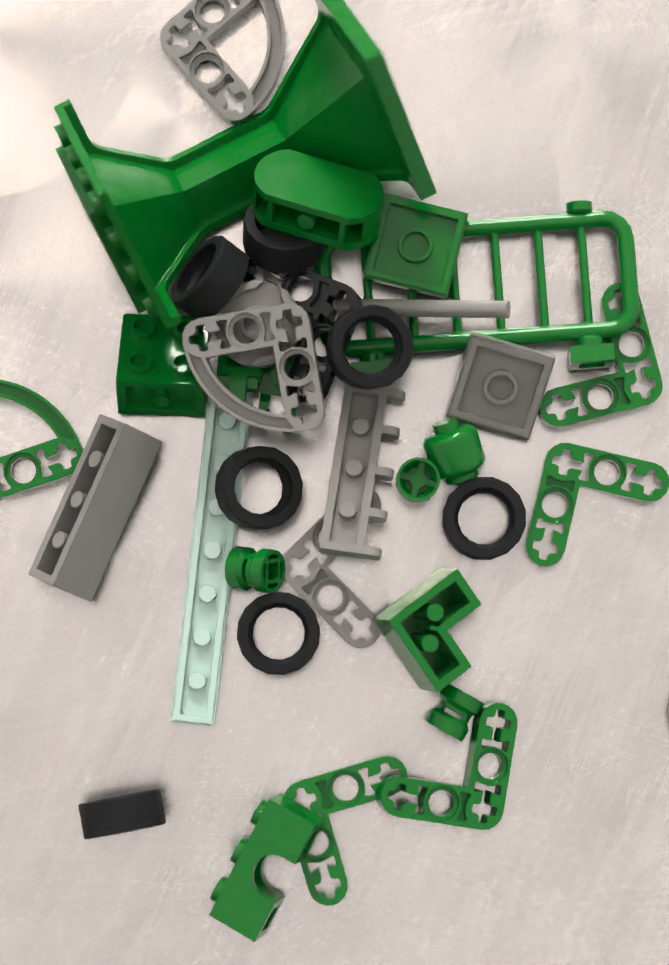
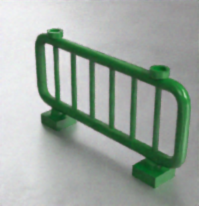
(590, 349)

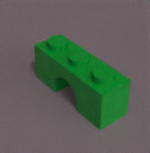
(245, 898)

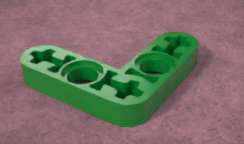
(617, 383)
(568, 487)
(462, 796)
(328, 803)

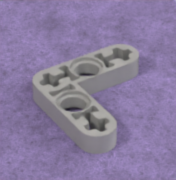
(322, 576)

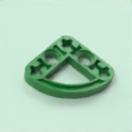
(61, 427)

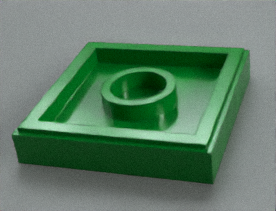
(416, 246)

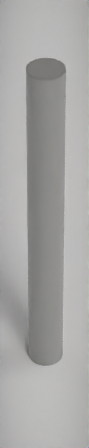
(439, 308)

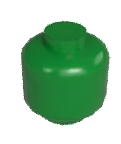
(455, 450)

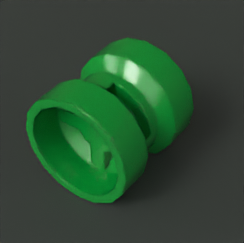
(420, 475)
(255, 569)
(459, 703)

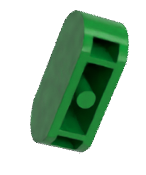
(317, 199)

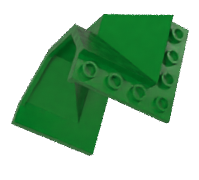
(157, 209)

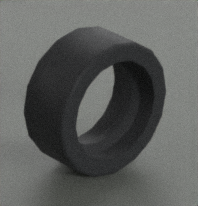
(274, 254)
(209, 278)
(402, 340)
(289, 476)
(516, 510)
(247, 643)
(122, 814)

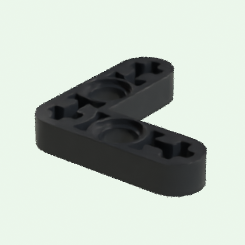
(319, 307)

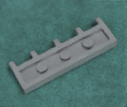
(356, 470)

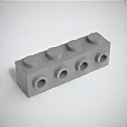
(95, 507)

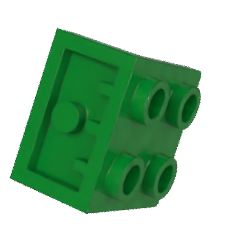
(154, 369)

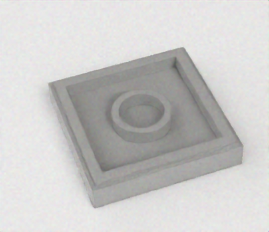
(500, 385)

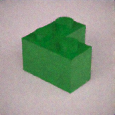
(420, 626)

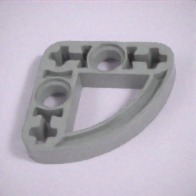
(201, 50)
(268, 337)

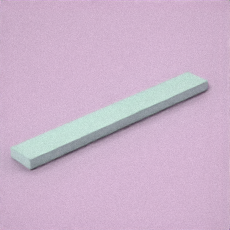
(206, 585)

